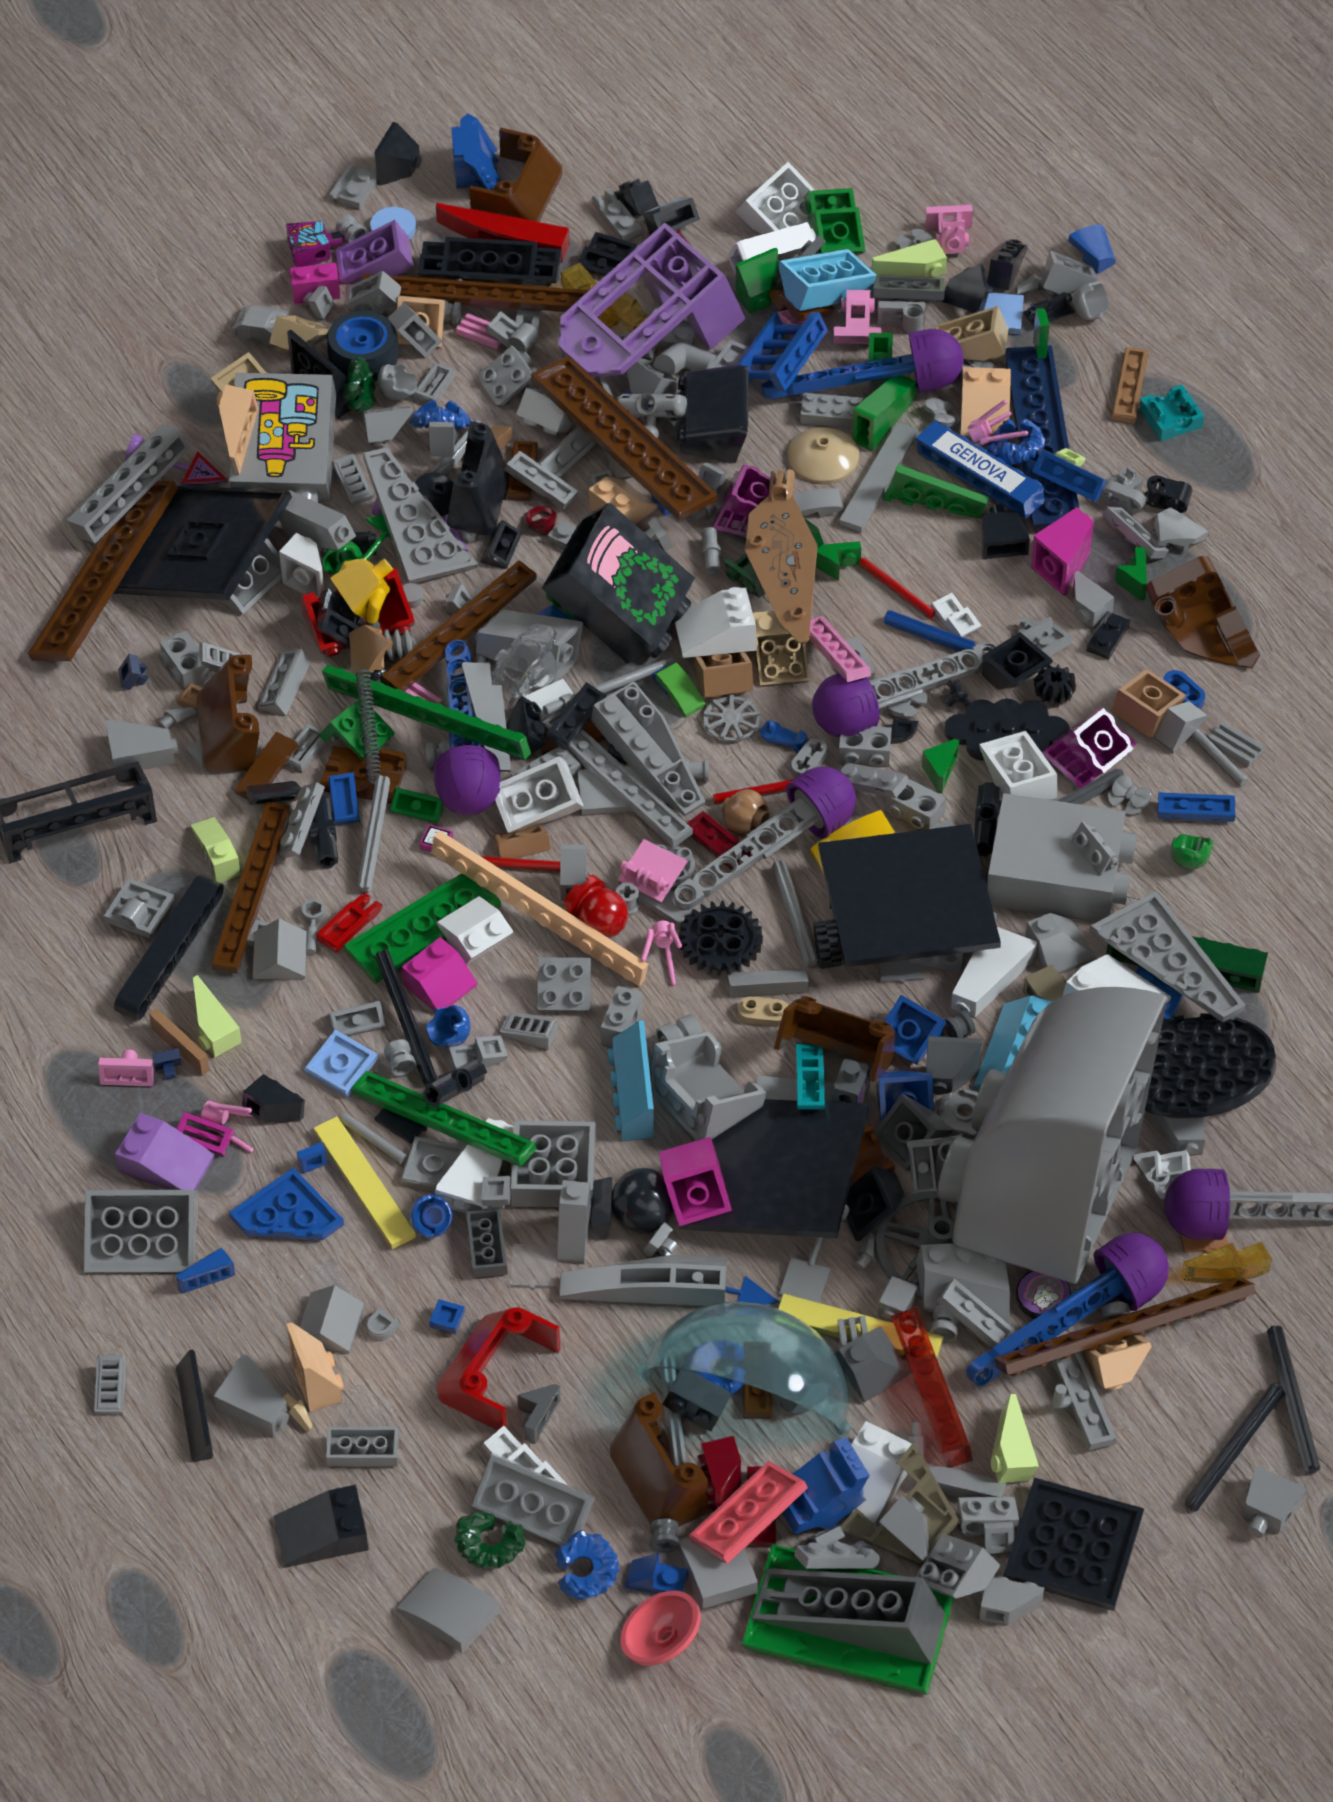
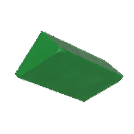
(417, 805)

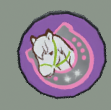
(1039, 1293)

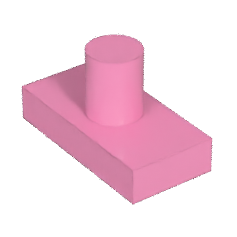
(126, 1070)

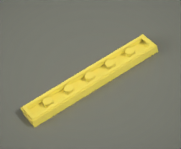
(364, 1182)
(824, 1320)

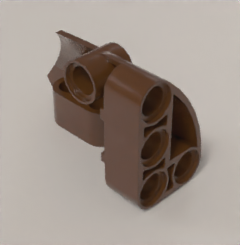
(1202, 614)

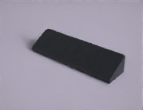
(194, 1408)

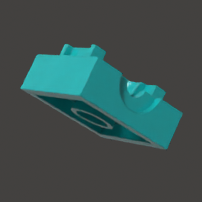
(1171, 420)

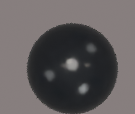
(641, 1200)

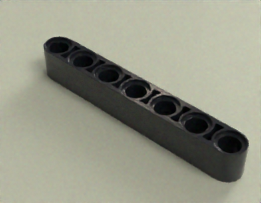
(168, 947)

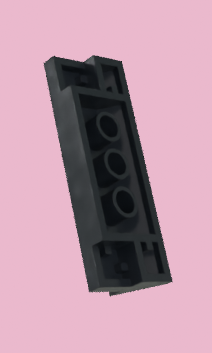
(490, 260)

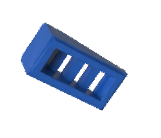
(207, 1271)

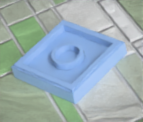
(1010, 307)
(340, 1063)

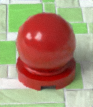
(598, 907)

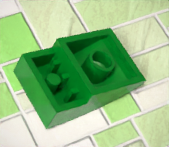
(835, 219)

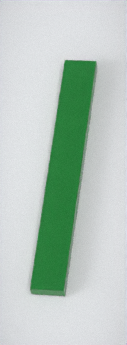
(444, 1119)

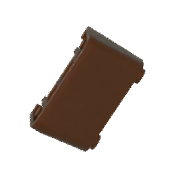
(226, 736)
(654, 1482)

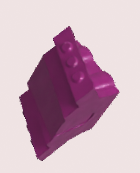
(743, 495)
(1089, 748)

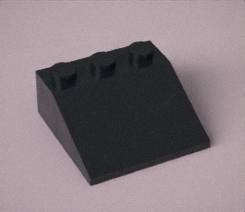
(307, 360)

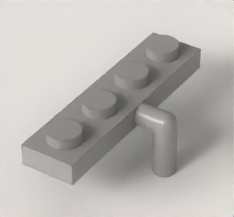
(1083, 1401)

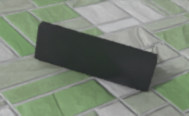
(501, 545)
(272, 792)
(602, 1206)

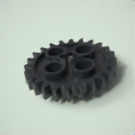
(720, 938)

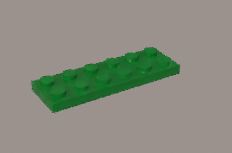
(414, 926)

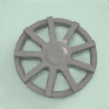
(731, 718)

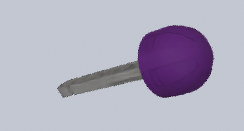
(855, 705)
(818, 800)
(1202, 1204)

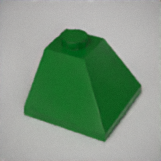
(756, 279)

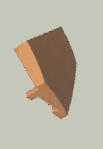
(368, 649)

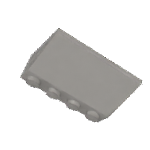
(140, 1230)

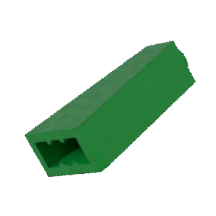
(882, 410)

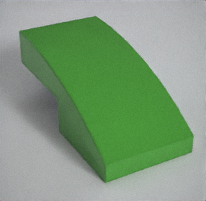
(682, 690)

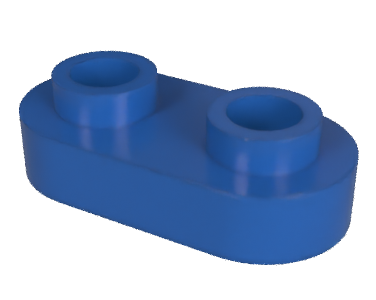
(1193, 692)

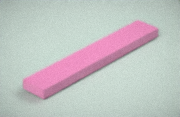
(837, 650)

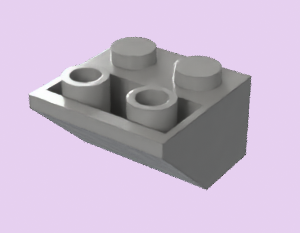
(958, 1567)

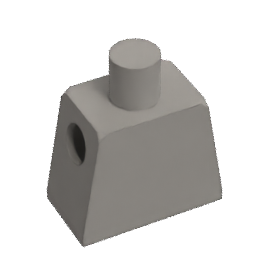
(1271, 1502)

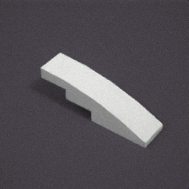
(507, 1446)

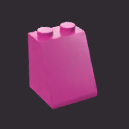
(1062, 549)
(694, 1181)

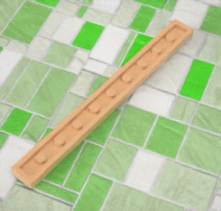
(539, 908)

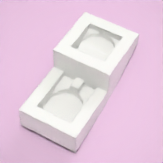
(954, 616)

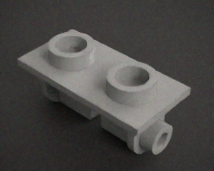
(1092, 847)

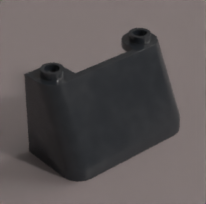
(715, 412)
(481, 489)

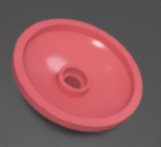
(660, 1628)

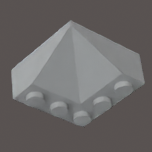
(562, 1153)

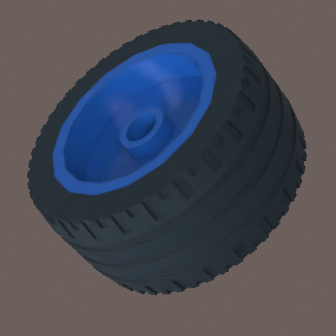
(362, 335)

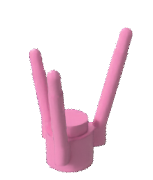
(980, 429)
(662, 935)
(219, 1114)

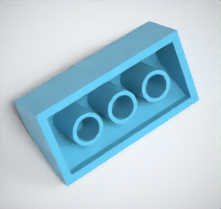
(823, 278)
(1009, 1034)
(632, 1084)

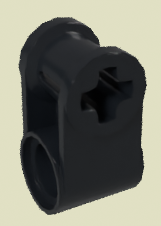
(1169, 494)

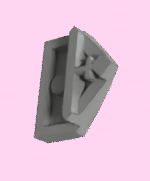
(1177, 529)
(1045, 635)

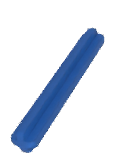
(927, 631)

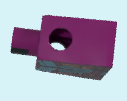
(310, 242)

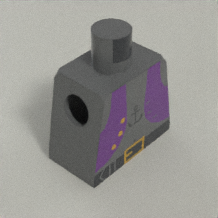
(852, 1081)

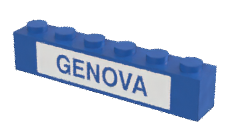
(980, 469)

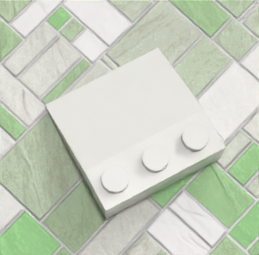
(777, 202)
(718, 625)
(1108, 973)

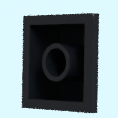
(1013, 662)

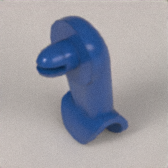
(776, 734)

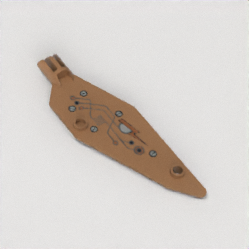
(784, 555)

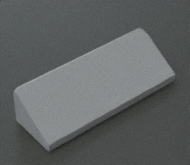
(284, 682)
(768, 982)
(966, 1484)

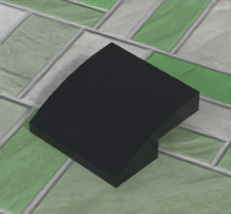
(605, 253)
(336, 617)

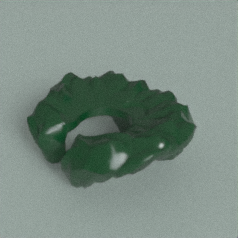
(359, 376)
(482, 1555)

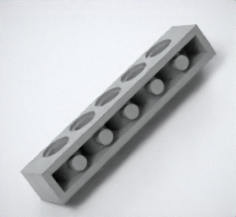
(128, 484)

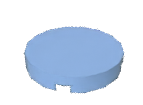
(401, 215)

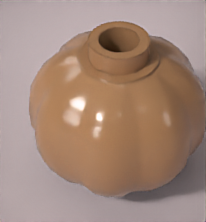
(745, 811)

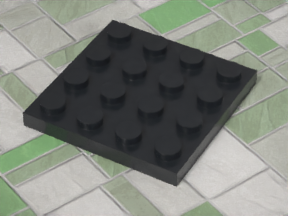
(1074, 1543)

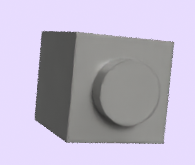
(897, 1298)

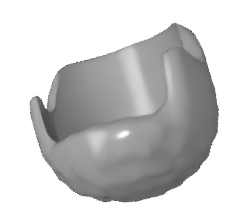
(1090, 300)
(396, 382)

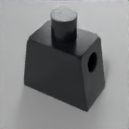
(1003, 534)

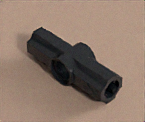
(986, 817)
(324, 835)
(454, 1082)

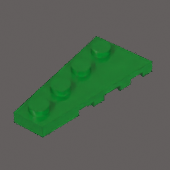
(935, 493)

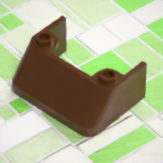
(535, 185)
(838, 1032)

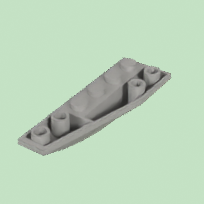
(647, 746)
(651, 1280)

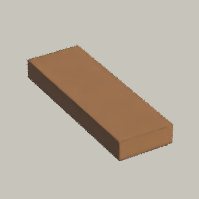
(177, 1039)

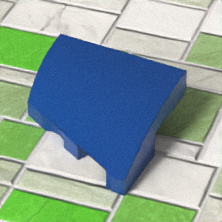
(1094, 246)

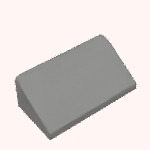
(357, 1018)

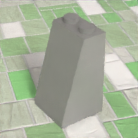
(510, 624)

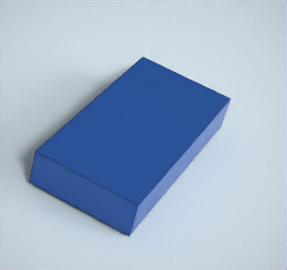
(344, 798)

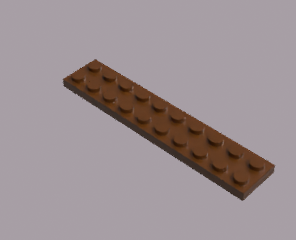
(624, 438)
(100, 577)

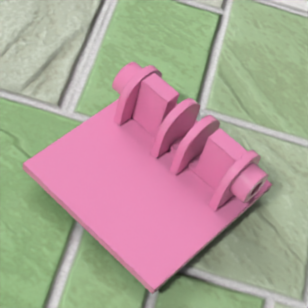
(652, 870)

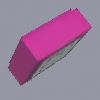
(427, 839)

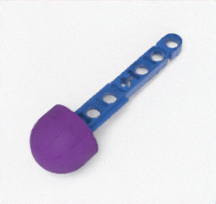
(934, 360)
(464, 775)
(1129, 1269)

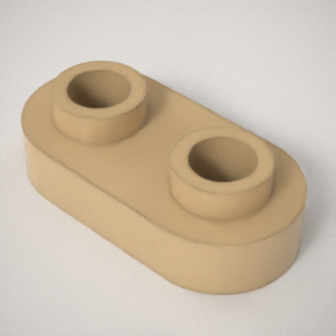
(763, 1011)

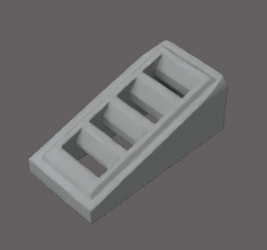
(347, 466)
(218, 654)
(535, 1038)
(110, 1367)

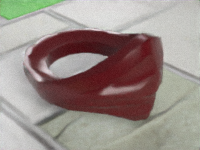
(542, 525)

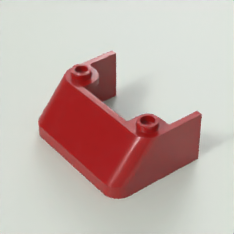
(464, 1382)

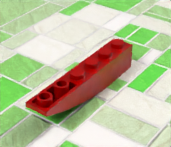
(494, 226)

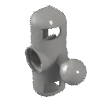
(638, 404)

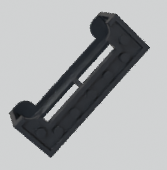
(133, 801)

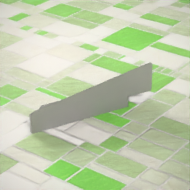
(487, 702)

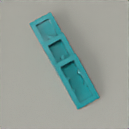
(810, 1076)

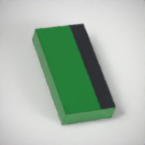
(1041, 333)

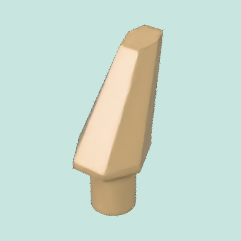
(298, 1412)

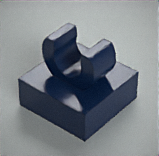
(132, 672)
(167, 1060)

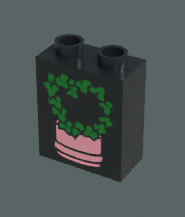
(620, 584)

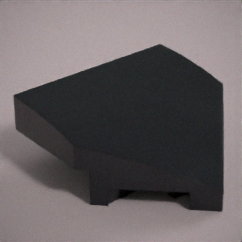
(968, 290)

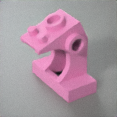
(951, 232)
(857, 329)

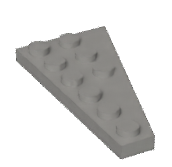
(416, 528)
(1162, 945)

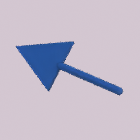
(752, 1293)

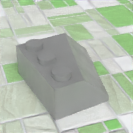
(977, 1272)

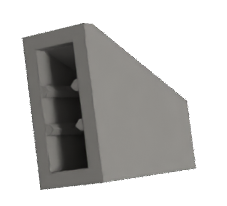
(140, 743)
(1183, 1133)
(574, 1222)
(251, 1398)

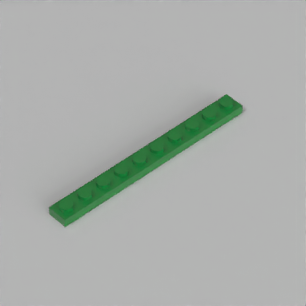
(431, 713)

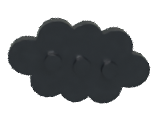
(991, 721)

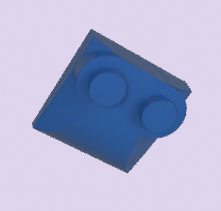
(912, 1028)

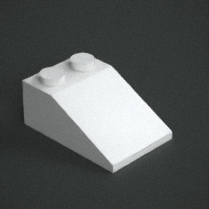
(1019, 767)
(538, 796)
(879, 1453)

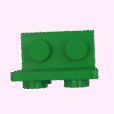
(349, 728)

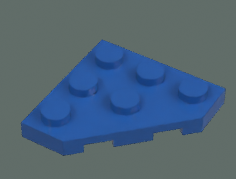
(287, 1210)

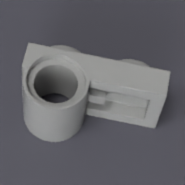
(908, 314)
(511, 334)
(980, 1510)

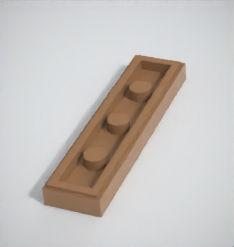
(1130, 385)

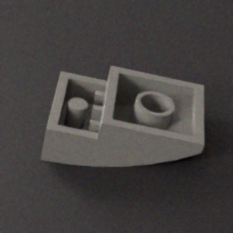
(715, 1579)
(449, 1609)

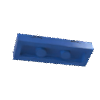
(1069, 475)
(1196, 807)

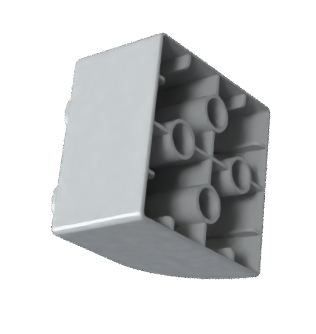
(1056, 1132)

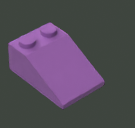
(377, 251)
(162, 1155)

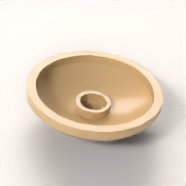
(823, 455)

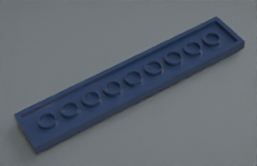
(1038, 399)

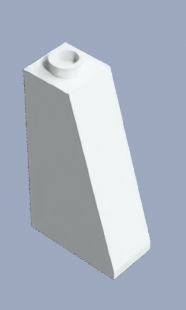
(788, 242)
(992, 972)
(464, 1179)

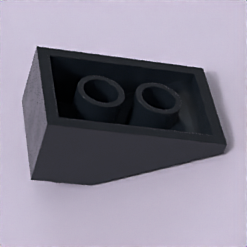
(322, 1527)

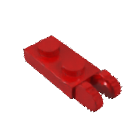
(348, 922)

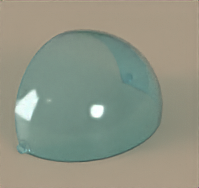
(758, 1349)

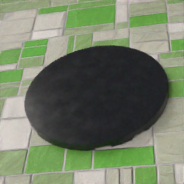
(1208, 1066)

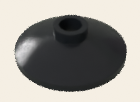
(439, 500)

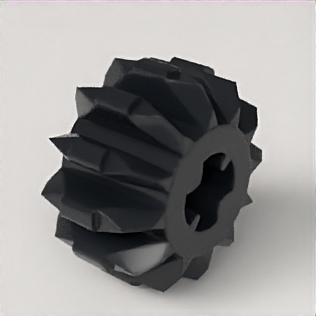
(1055, 684)

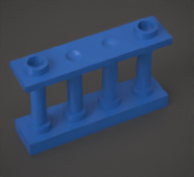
(794, 356)

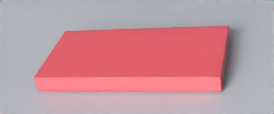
(748, 1512)

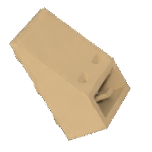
(778, 654)

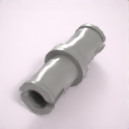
(711, 551)

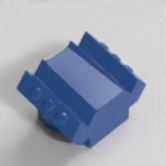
(474, 155)
(833, 1491)

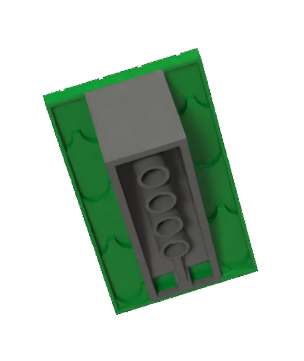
(849, 1621)

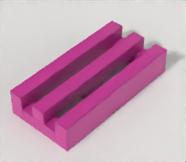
(225, 1141)

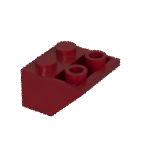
(722, 1468)

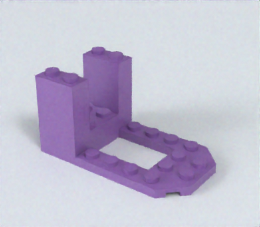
(676, 279)

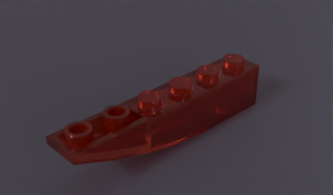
(932, 1388)

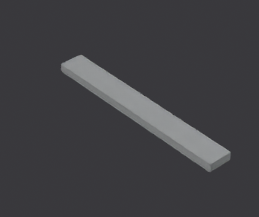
(626, 786)

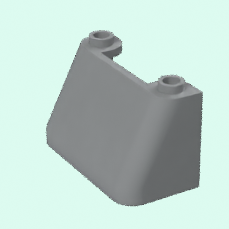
(697, 1088)

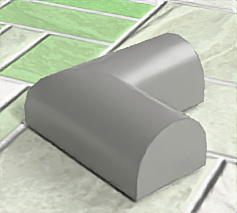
(683, 356)

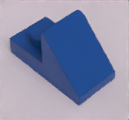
(653, 1577)

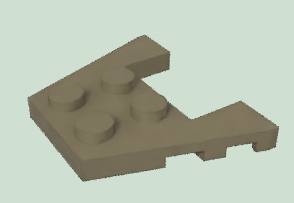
(927, 1492)

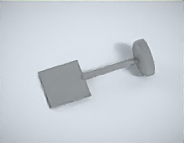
(806, 1278)

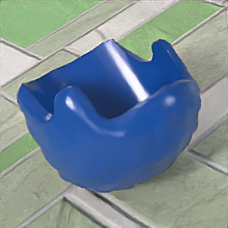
(449, 1026)
(430, 1216)

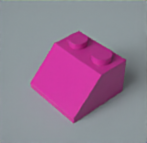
(308, 278)
(438, 975)

